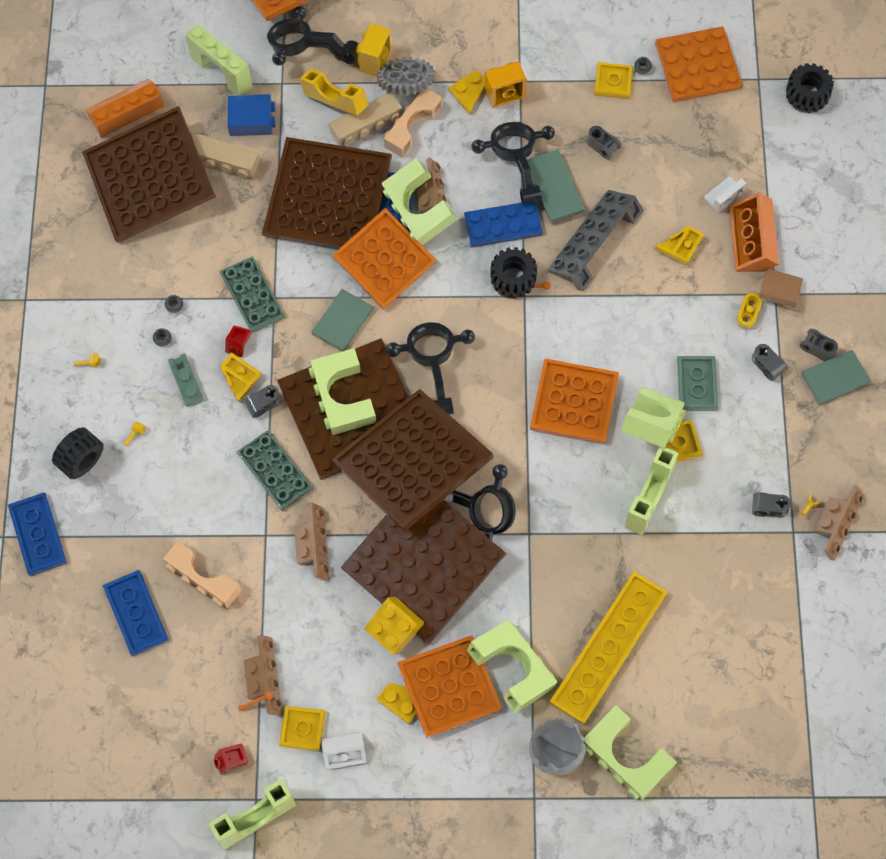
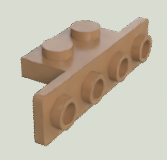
(431, 191)
(837, 519)
(311, 542)
(262, 675)

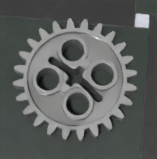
(405, 76)

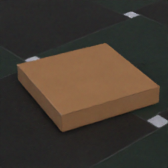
(781, 288)

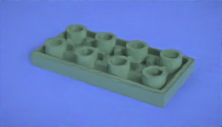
(556, 186)
(252, 294)
(274, 470)

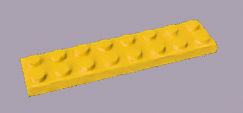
(608, 648)

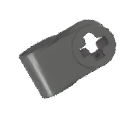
(605, 144)
(816, 345)
(769, 362)
(261, 402)
(768, 505)

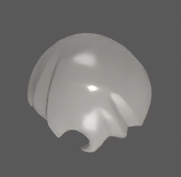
(557, 747)

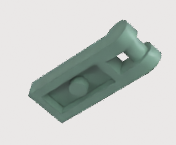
(186, 380)

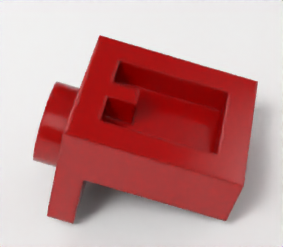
(237, 340)
(230, 758)

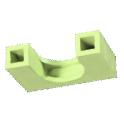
(206, 48)
(399, 189)
(340, 416)
(654, 417)
(646, 502)
(507, 640)
(638, 780)
(233, 829)

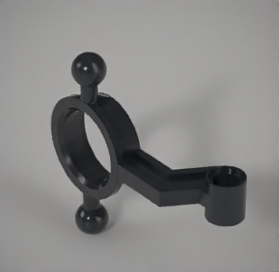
(328, 40)
(528, 192)
(431, 328)
(474, 503)

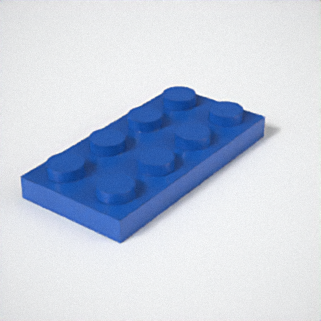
(502, 224)

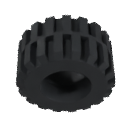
(812, 76)
(513, 259)
(77, 453)

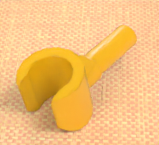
(94, 361)
(136, 428)
(810, 504)

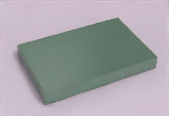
(342, 320)
(836, 377)
(697, 383)

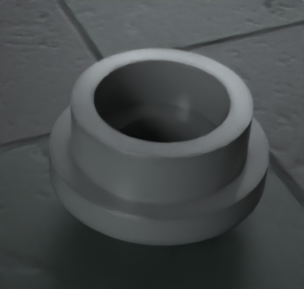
(642, 61)
(173, 299)
(159, 333)

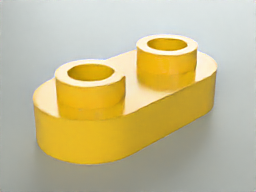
(748, 311)

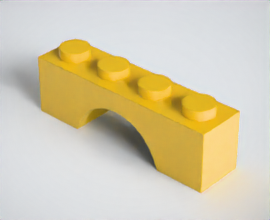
(318, 87)

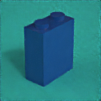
(250, 115)

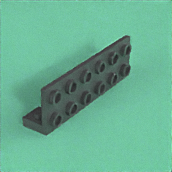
(591, 235)

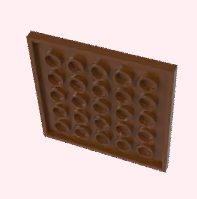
(148, 174)
(325, 192)
(375, 382)
(412, 459)
(427, 566)

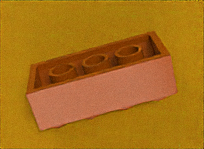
(125, 107)
(754, 234)

